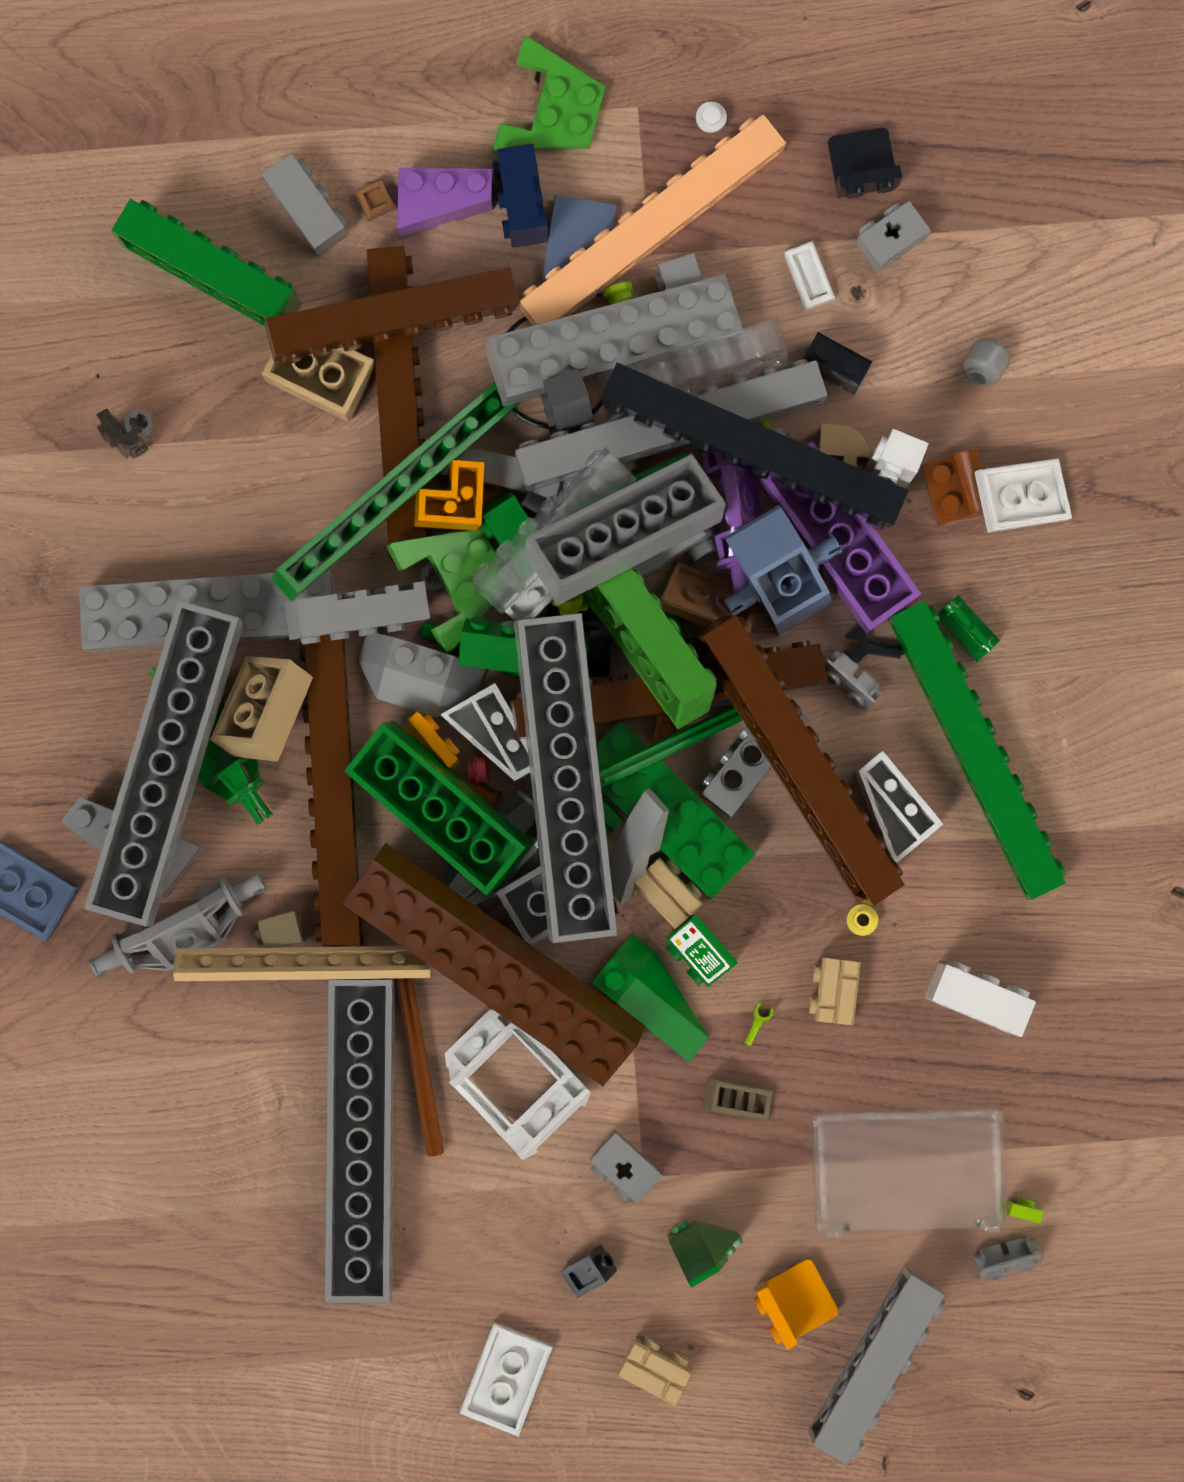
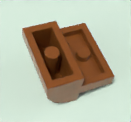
(954, 486)

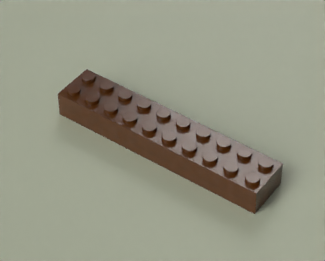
(798, 759)
(494, 965)

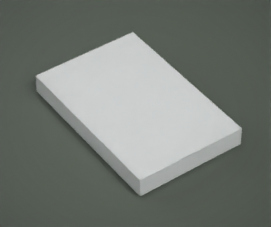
(1023, 495)
(506, 1378)

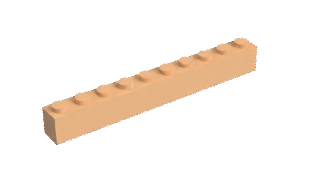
(654, 223)

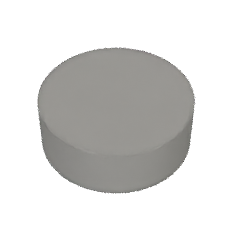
(702, 550)

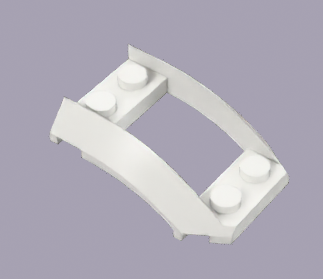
(545, 1114)

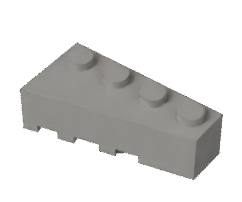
(356, 611)
(92, 822)

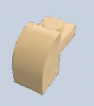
(843, 443)

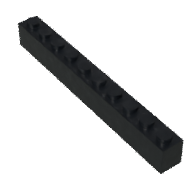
(754, 446)

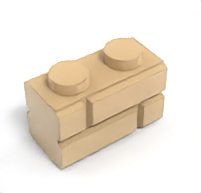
(668, 893)
(835, 991)
(655, 1370)

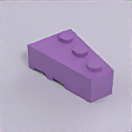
(440, 196)

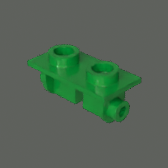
(968, 628)

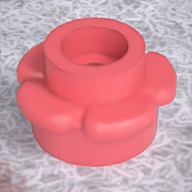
(479, 770)

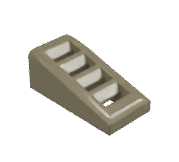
(712, 1093)

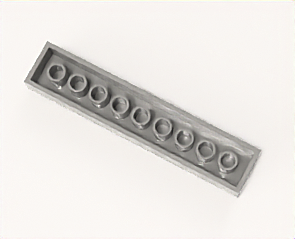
(164, 764)
(565, 778)
(360, 1141)

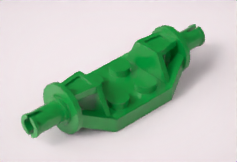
(226, 777)

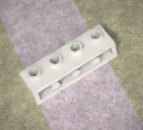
(897, 458)

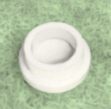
(711, 117)

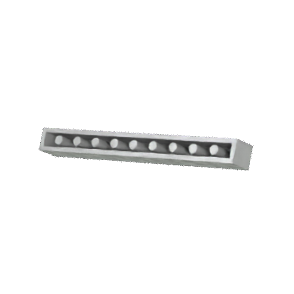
(754, 399)

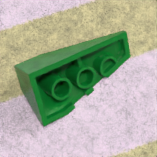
(648, 993)
(702, 1248)

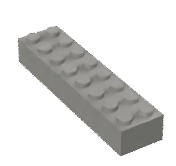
(609, 335)
(140, 613)

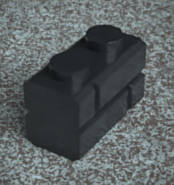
(838, 363)

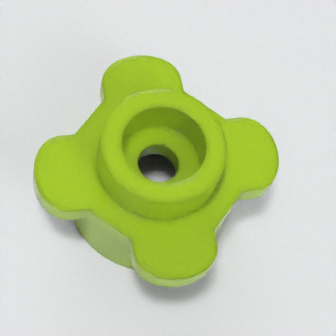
(572, 606)

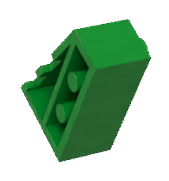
(502, 517)

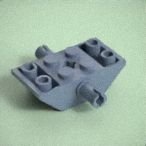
(780, 570)

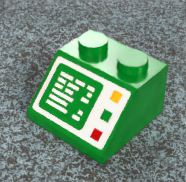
(701, 951)

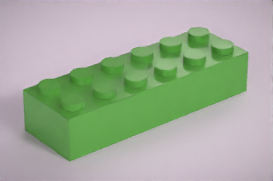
(653, 646)

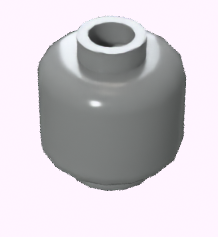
(985, 362)

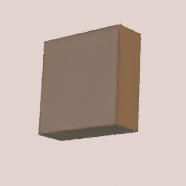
(375, 199)

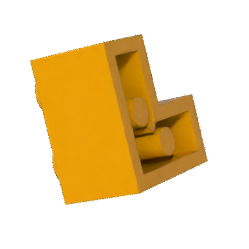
(459, 505)

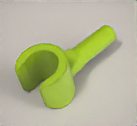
(757, 1023)

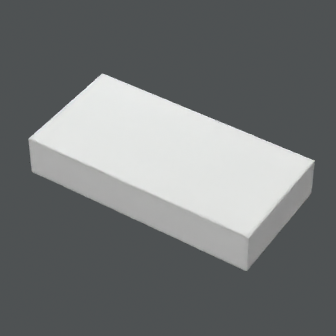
(809, 275)

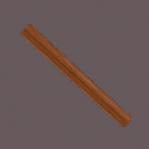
(419, 1066)

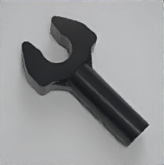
(871, 648)

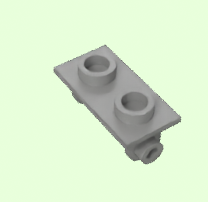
(860, 691)
(997, 1265)

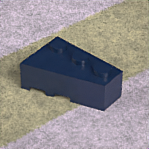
(521, 195)

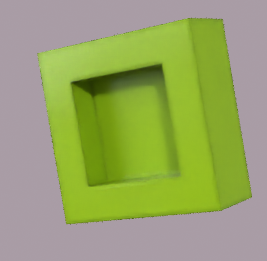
(1025, 1209)

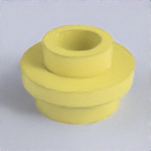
(852, 919)

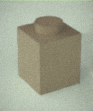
(280, 931)

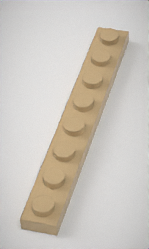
(298, 963)

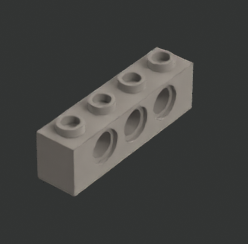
(727, 798)

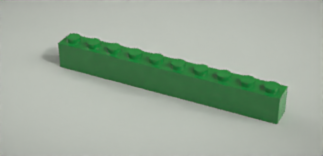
(391, 493)
(976, 750)

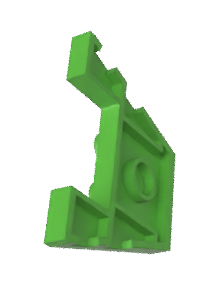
(566, 105)
(454, 560)

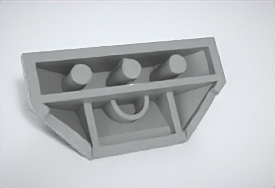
(416, 675)

